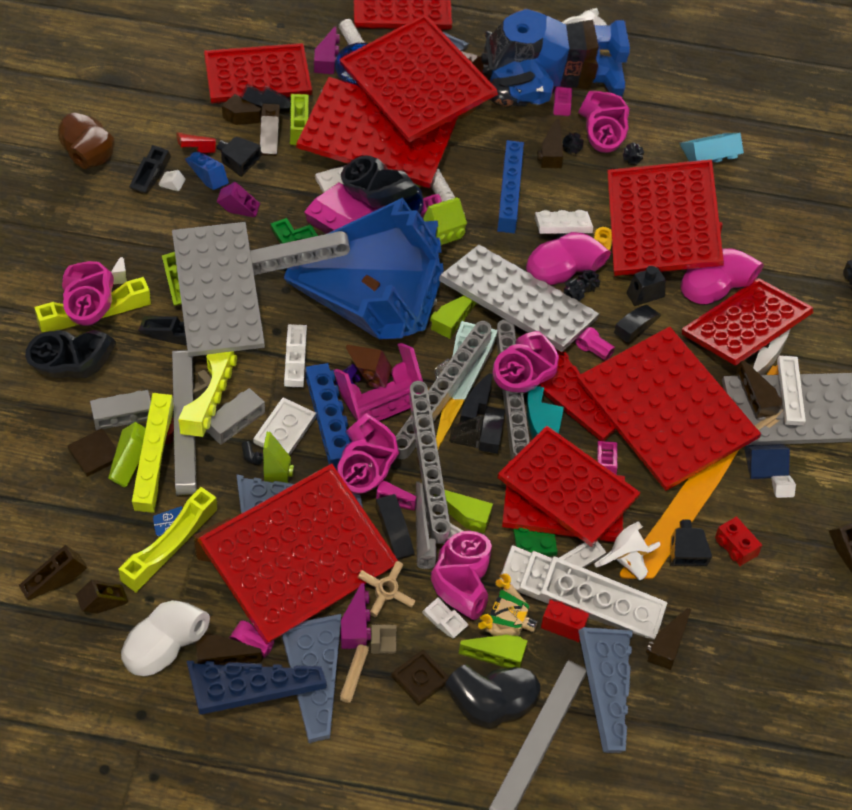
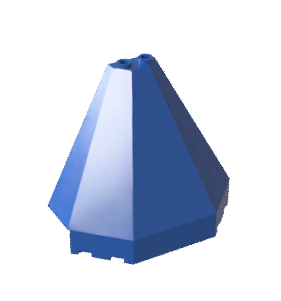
(394, 250)

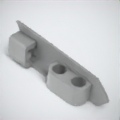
(425, 546)

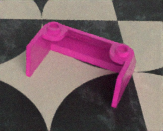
(387, 400)

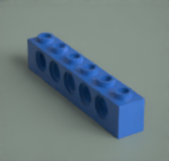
(510, 187)
(321, 388)

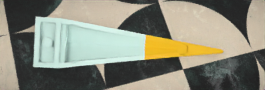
(456, 401)

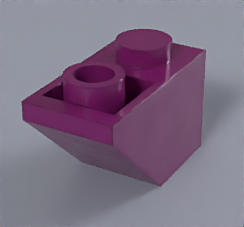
(238, 201)

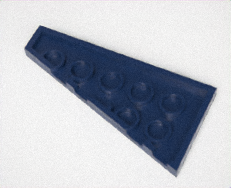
(248, 683)

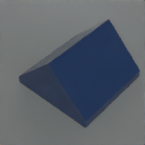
(767, 460)

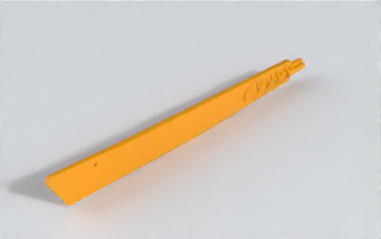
(684, 506)

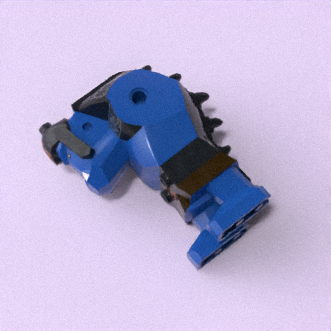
(536, 53)

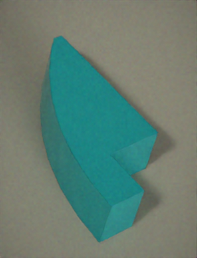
(541, 414)

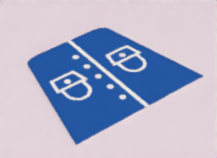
(164, 520)

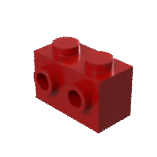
(738, 541)
(564, 620)

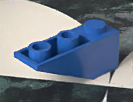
(208, 170)

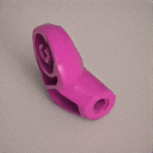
(606, 120)
(563, 257)
(713, 283)
(87, 292)
(526, 363)
(368, 456)
(459, 572)

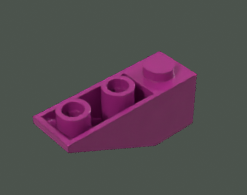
(325, 53)
(354, 621)

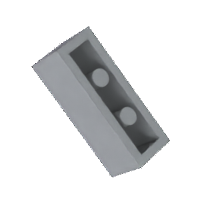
(120, 409)
(236, 416)

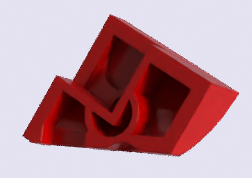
(203, 144)

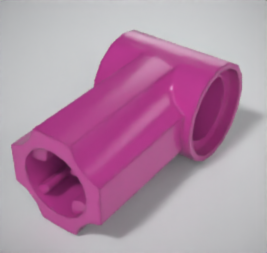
(591, 341)
(247, 634)

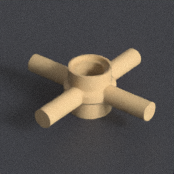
(382, 595)

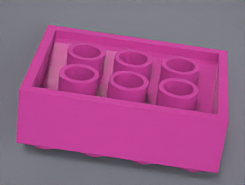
(335, 209)

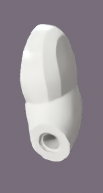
(159, 637)

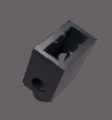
(239, 154)
(646, 286)
(689, 546)

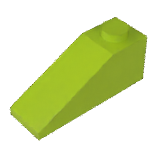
(298, 116)
(172, 275)
(451, 315)
(127, 454)
(276, 461)
(468, 511)
(498, 650)

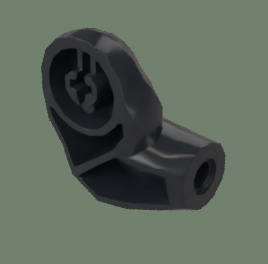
(375, 183)
(64, 355)
(494, 698)

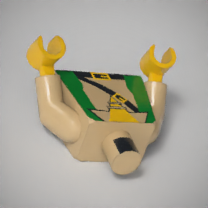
(508, 612)

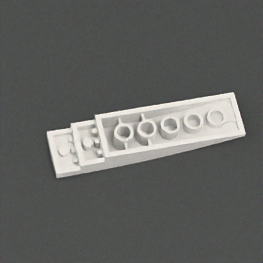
(583, 589)

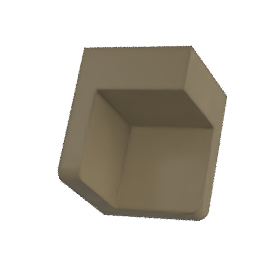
(203, 383)
(383, 639)

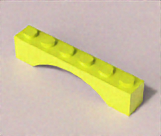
(127, 297)
(197, 415)
(149, 466)
(145, 564)

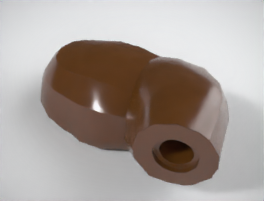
(85, 140)

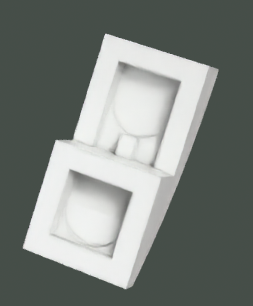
(446, 620)

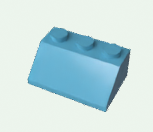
(713, 147)

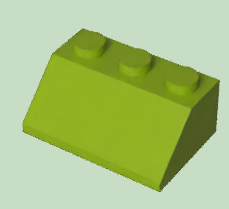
(450, 220)

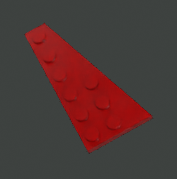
(568, 393)

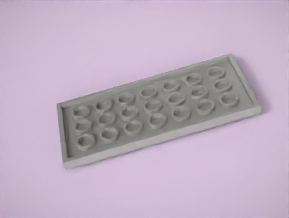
(217, 289)
(519, 297)
(826, 408)

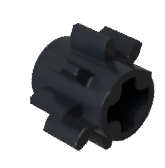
(573, 143)
(633, 153)
(590, 280)
(575, 289)

